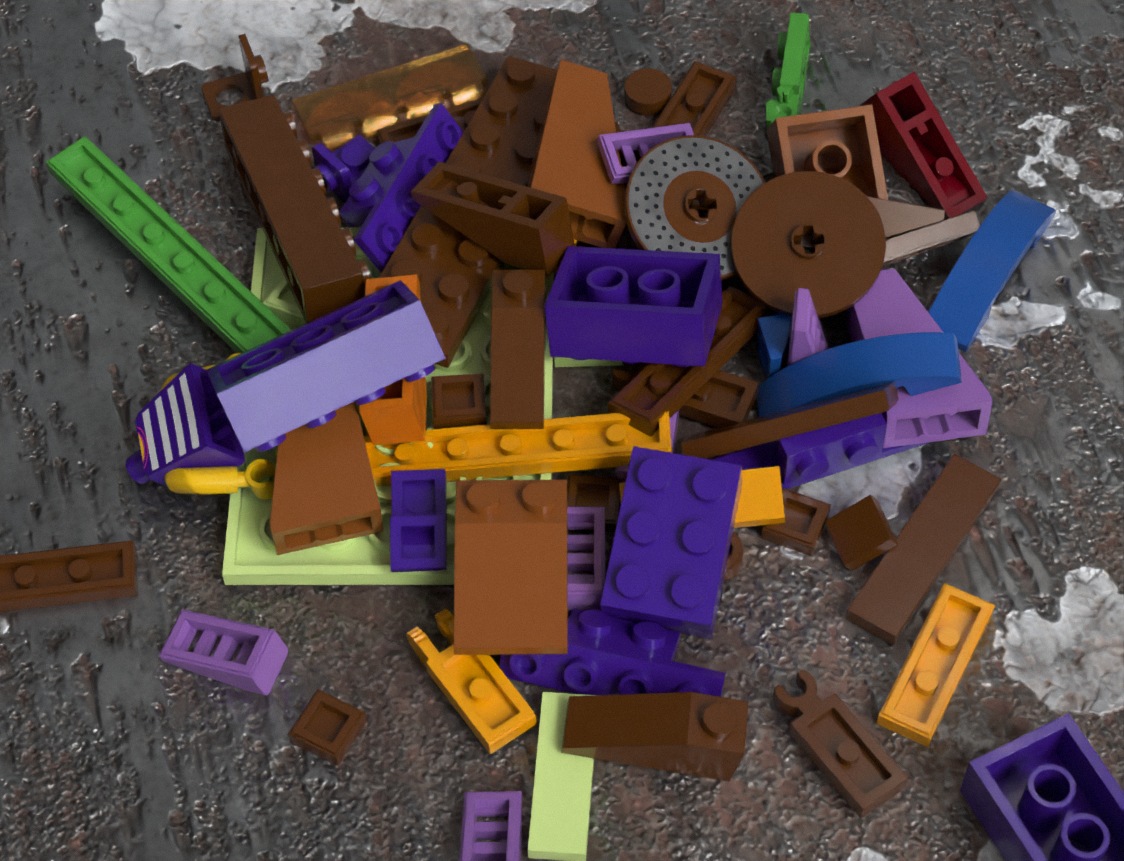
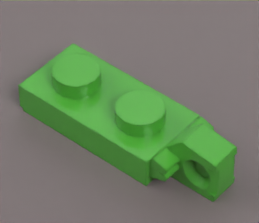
(790, 79)

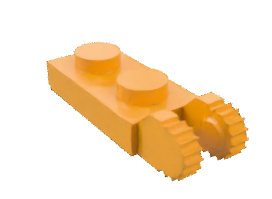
(474, 688)

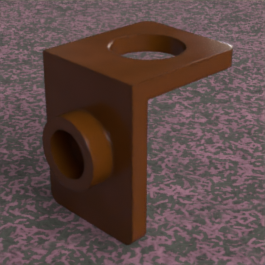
(247, 82)

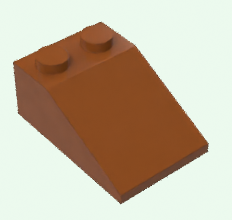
(832, 143)
(511, 567)

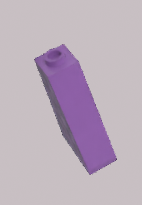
(933, 415)

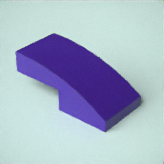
(418, 520)

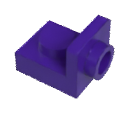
(343, 165)

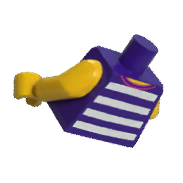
(191, 442)

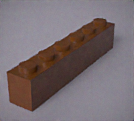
(293, 207)

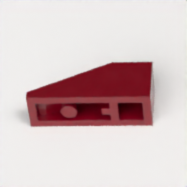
(922, 147)

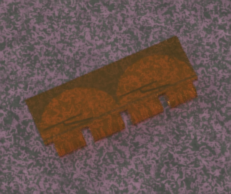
(381, 96)

